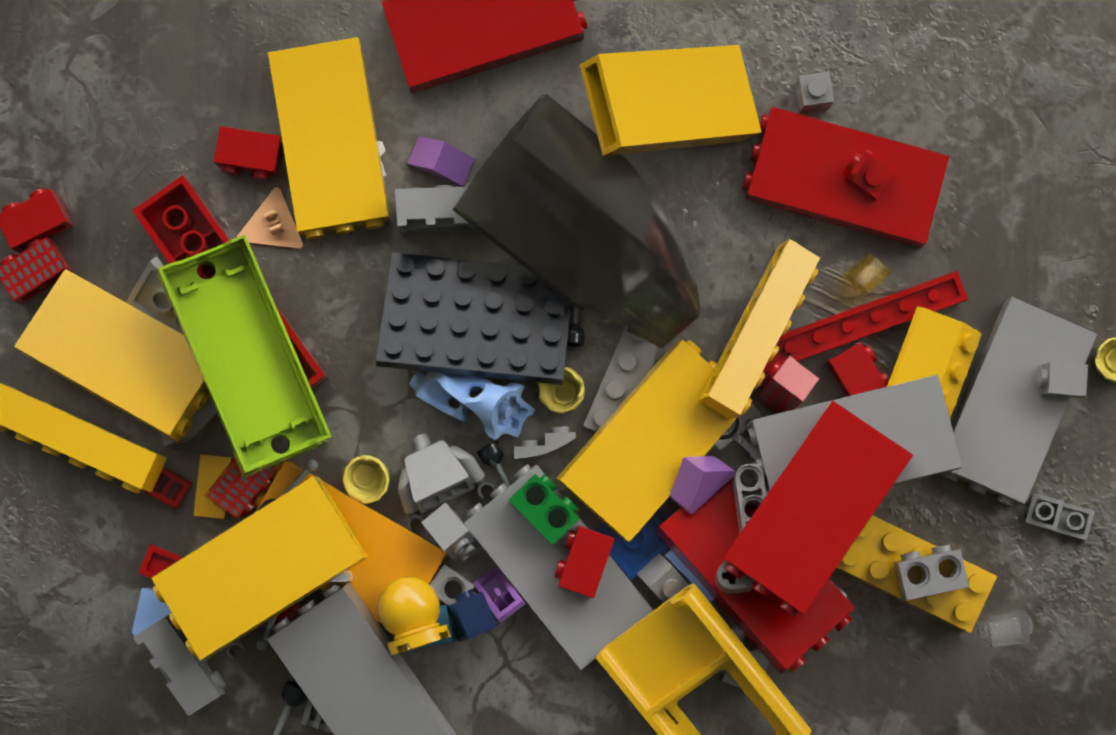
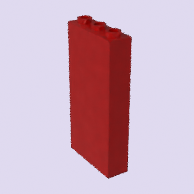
(465, 37)
(805, 172)
(816, 509)
(702, 543)

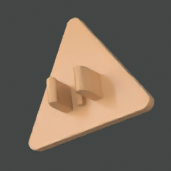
(273, 224)

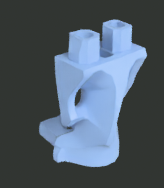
(490, 405)

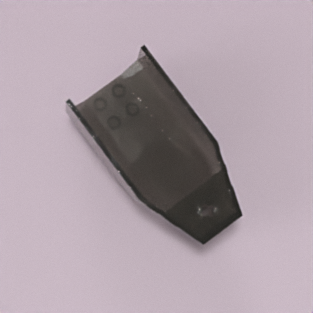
(584, 224)

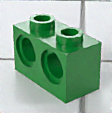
(538, 514)

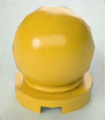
(411, 613)

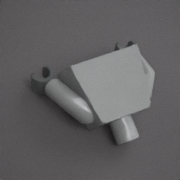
(436, 476)

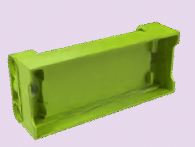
(244, 355)

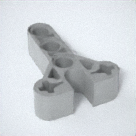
(743, 497)

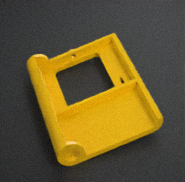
(680, 650)

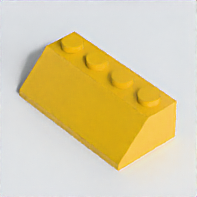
(939, 348)

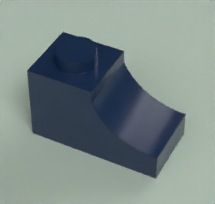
(471, 615)

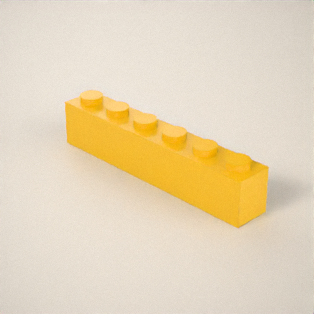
(759, 330)
(79, 440)

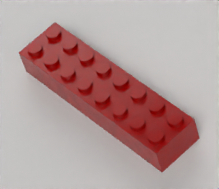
(185, 227)

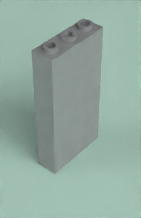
(906, 413)
(1003, 417)
(530, 562)
(348, 671)

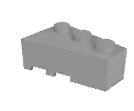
(429, 209)
(187, 676)

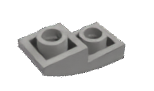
(554, 441)
(1060, 517)

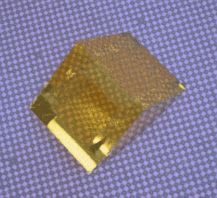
(867, 274)

